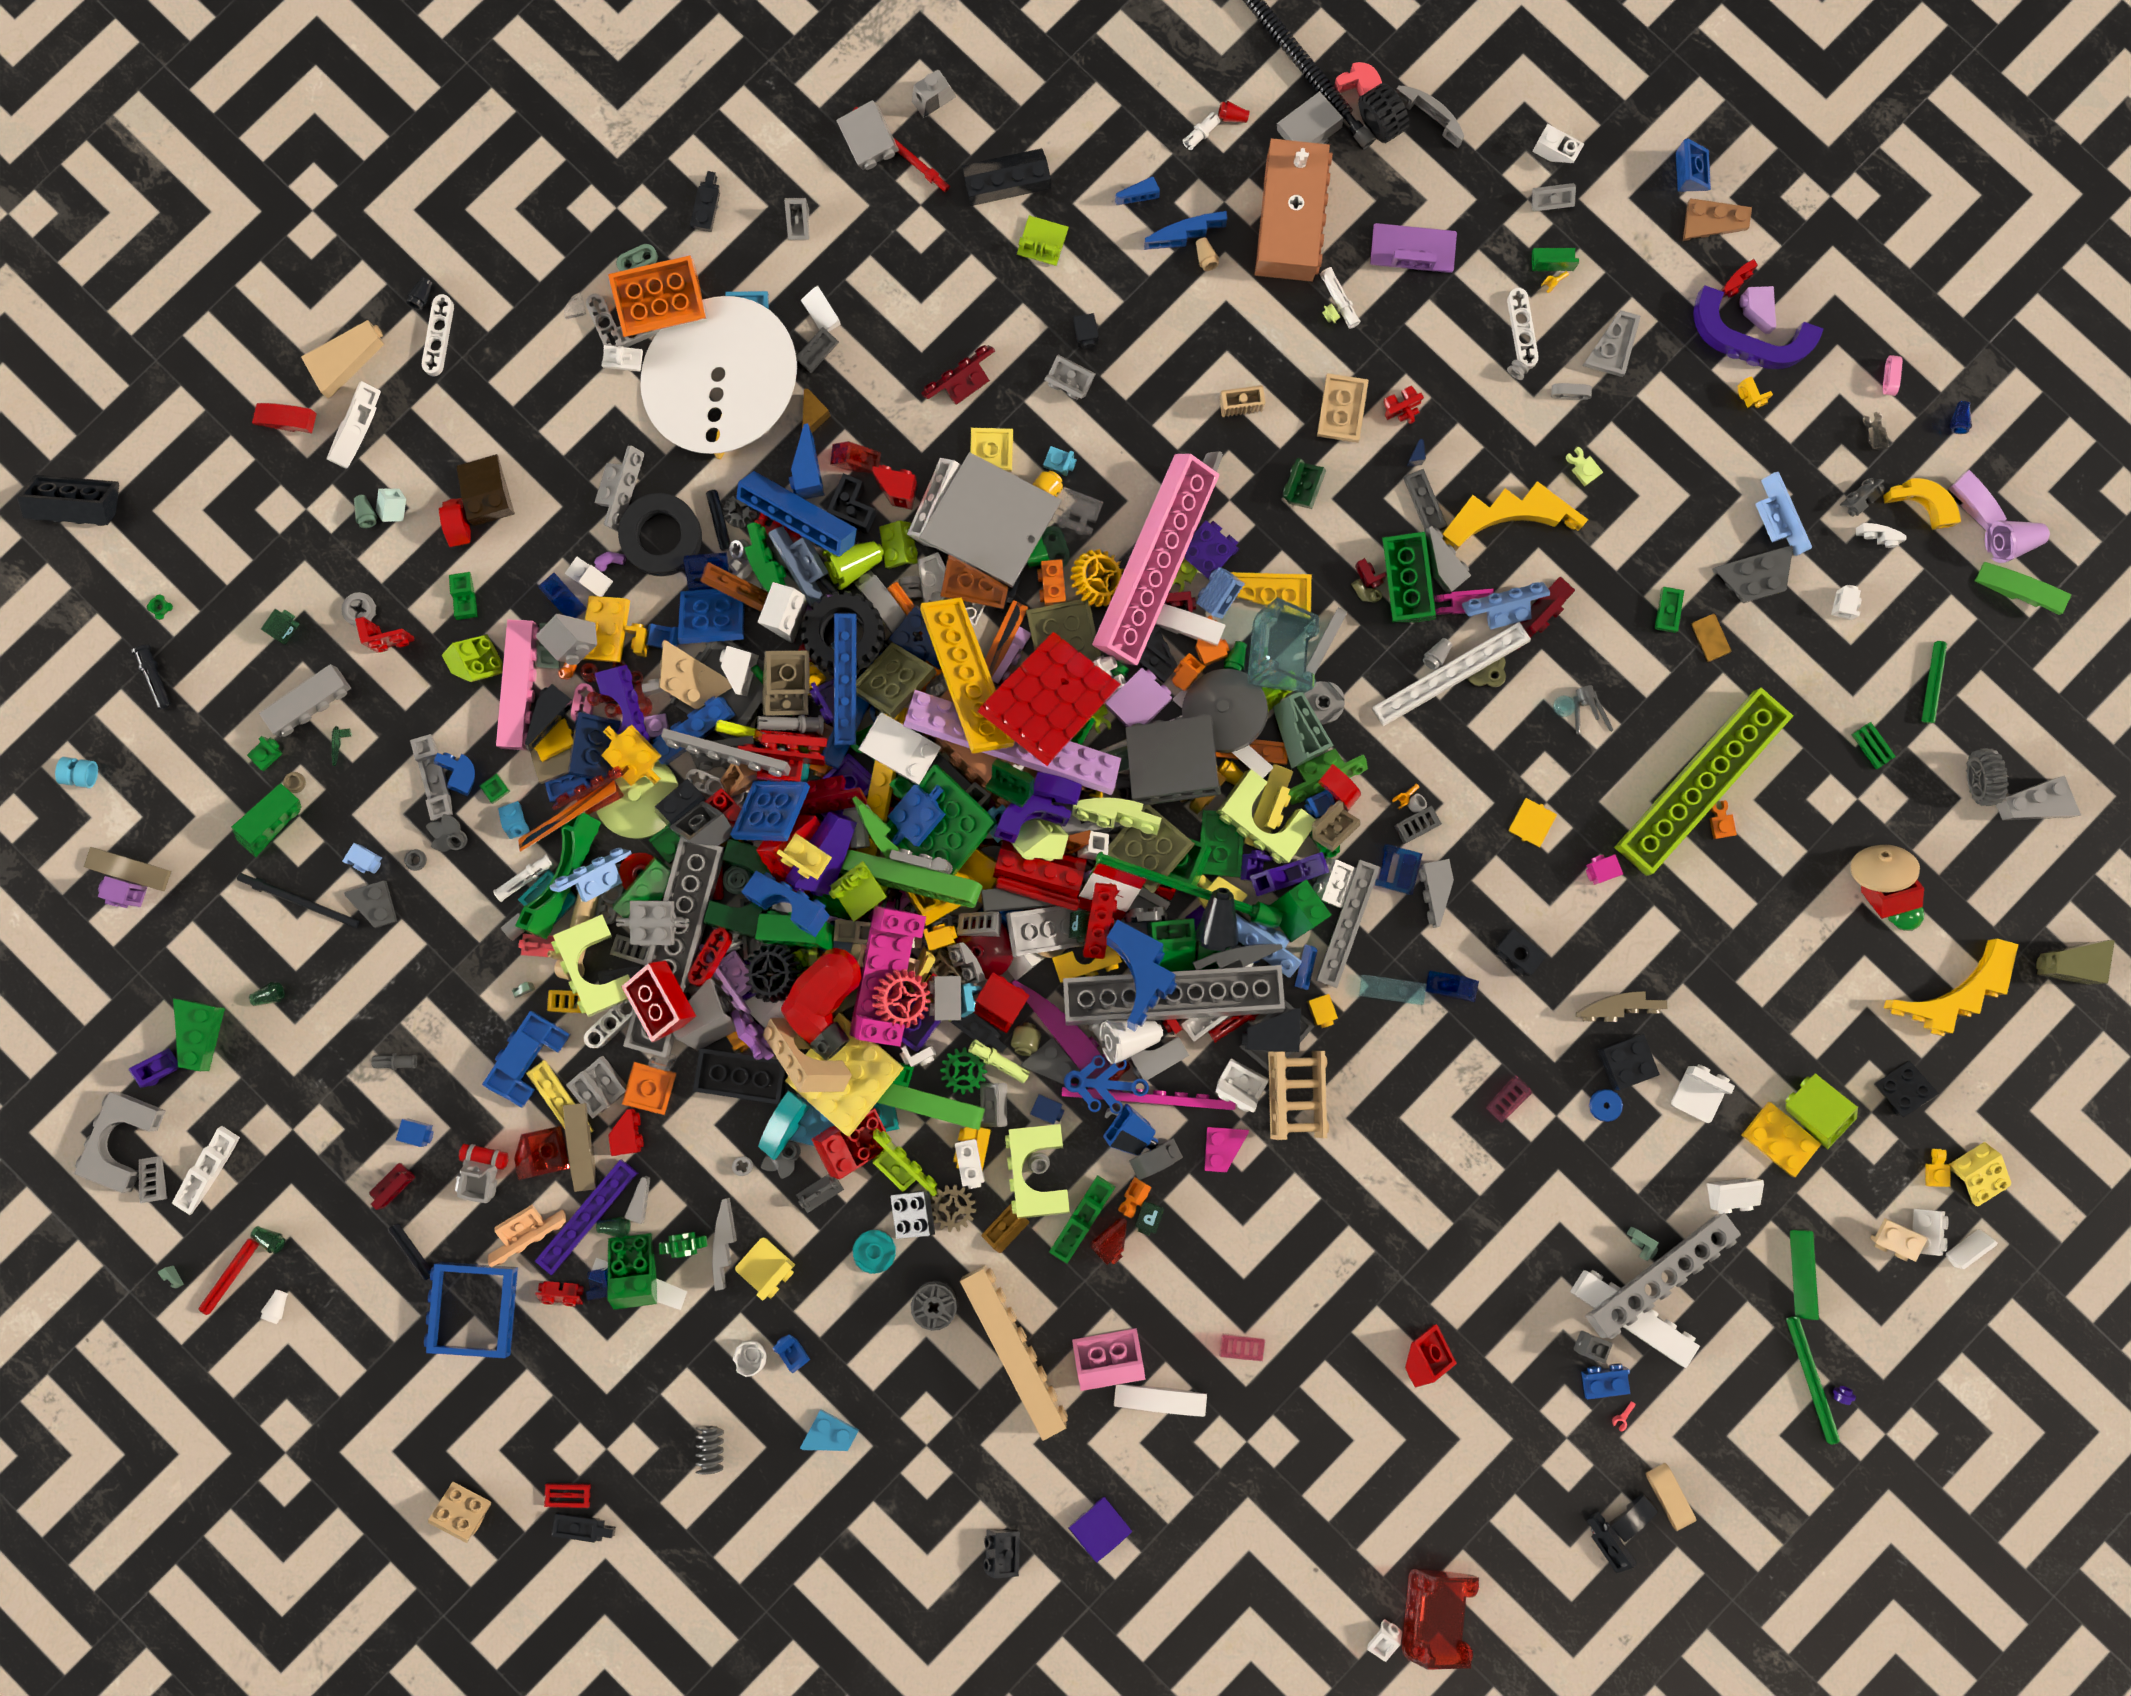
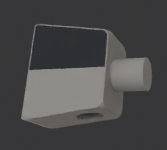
(932, 93)

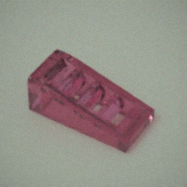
(1504, 1093)
(1224, 1347)

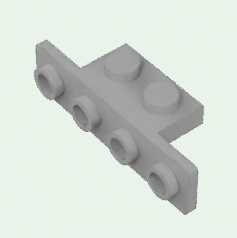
(618, 485)

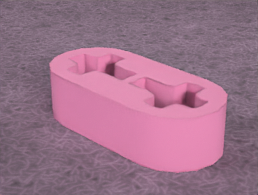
(1892, 375)
(578, 700)

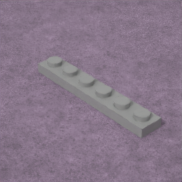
(733, 755)
(1347, 924)

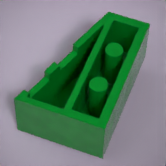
(266, 819)
(647, 887)
(780, 930)
(196, 1033)

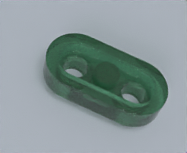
(1056, 547)

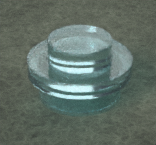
(1564, 706)

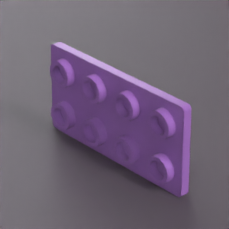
(1413, 248)

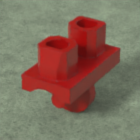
(1395, 408)

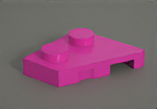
(1222, 1147)

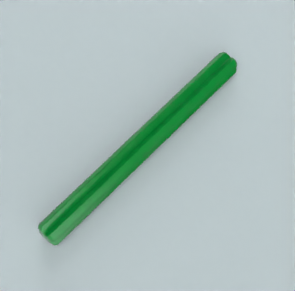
(1813, 1380)

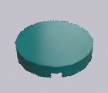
(874, 1251)

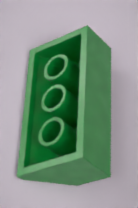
(1409, 578)

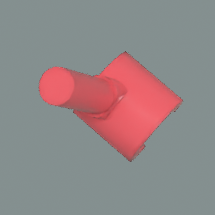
(1623, 1416)

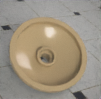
(1885, 868)

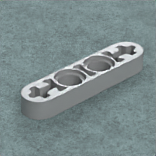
(1326, 640)

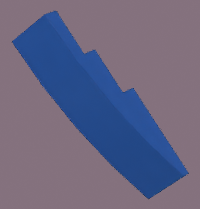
(1177, 233)

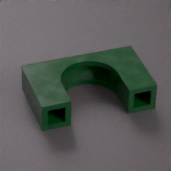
(741, 919)

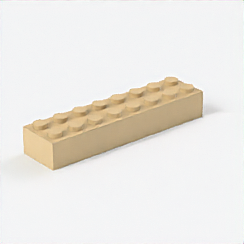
(1014, 1353)

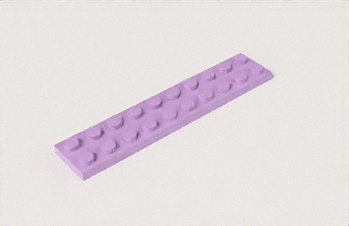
(1074, 762)

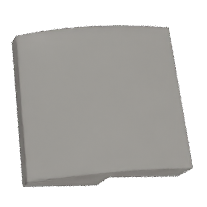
(597, 1086)

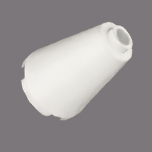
(1124, 1042)

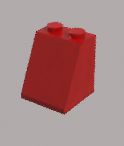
(805, 827)

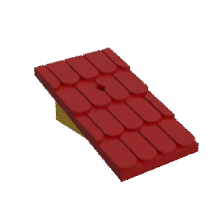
(1049, 698)

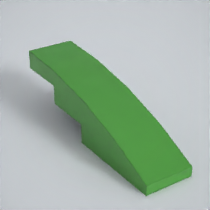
(2020, 586)
(875, 827)

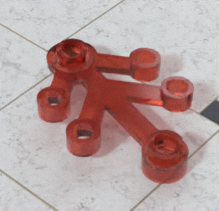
(605, 698)

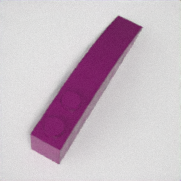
(1071, 1038)

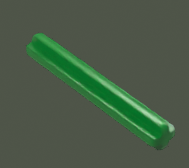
(1934, 682)

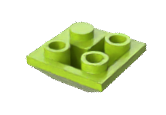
(473, 659)

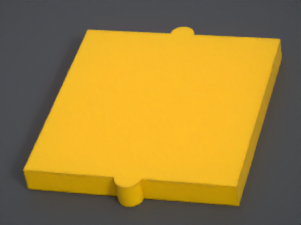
(556, 741)
(1532, 822)

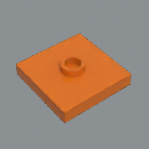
(649, 1088)

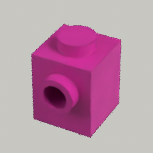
(1603, 869)

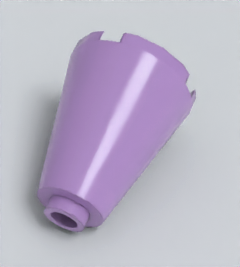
(2012, 539)

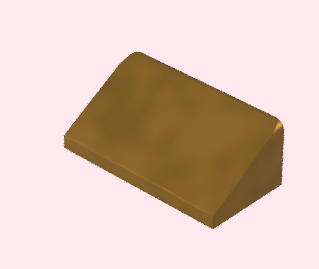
(1711, 637)
(1004, 1230)

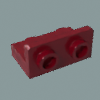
(390, 1186)

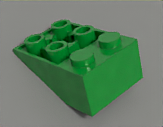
(1177, 941)
(631, 1271)

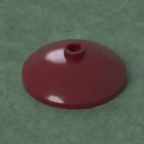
(995, 951)

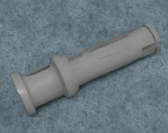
(801, 724)

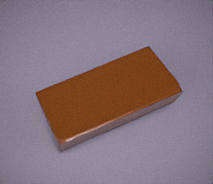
(1077, 841)

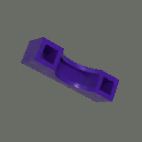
(619, 686)

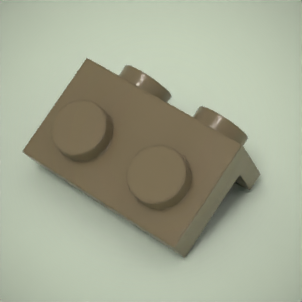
(1334, 826)

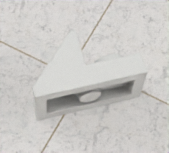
(588, 577)

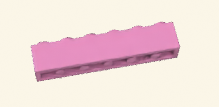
(517, 684)

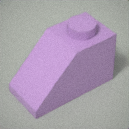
(1759, 307)

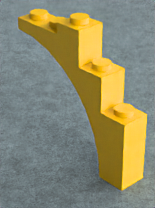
(1989, 979)

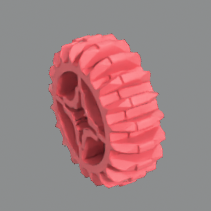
(919, 996)

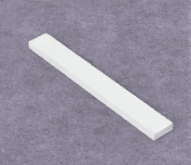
(1451, 674)

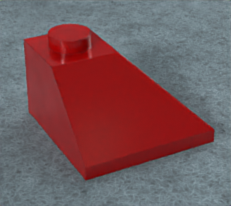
(1429, 1358)

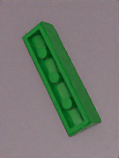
(1804, 1274)

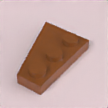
(972, 585)

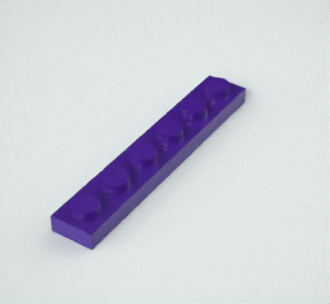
(586, 1217)

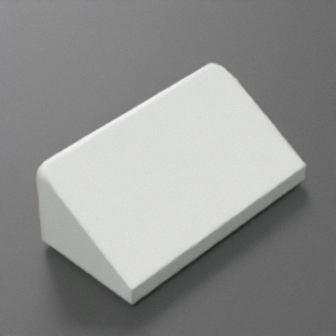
(820, 310)
(1970, 1249)

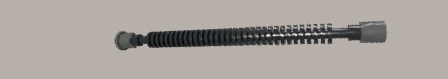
(1309, 69)

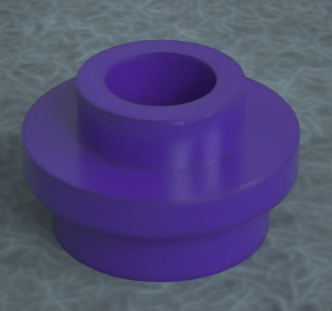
(1844, 1395)

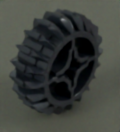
(770, 955)

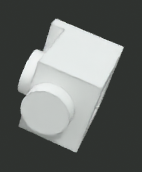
(1847, 602)

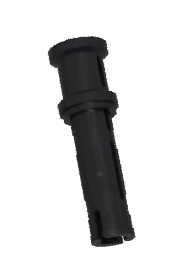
(149, 669)

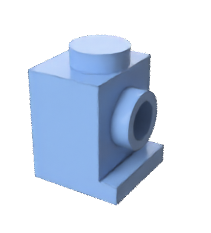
(362, 859)

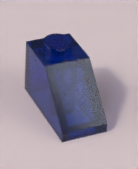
(1452, 986)

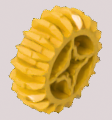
(1099, 566)

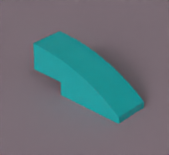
(783, 1124)

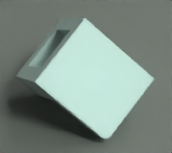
(390, 505)

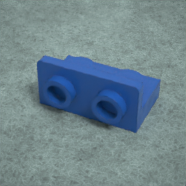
(1606, 1382)

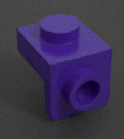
(1253, 864)

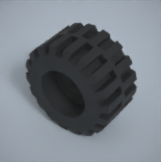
(1383, 112)

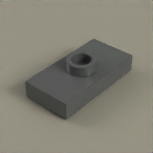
(817, 350)

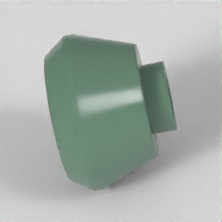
(730, 877)

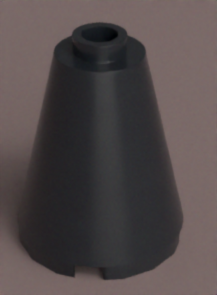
(1219, 922)

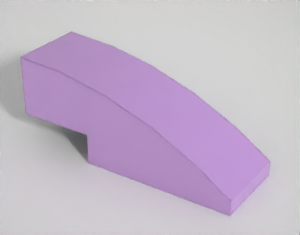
(1977, 500)

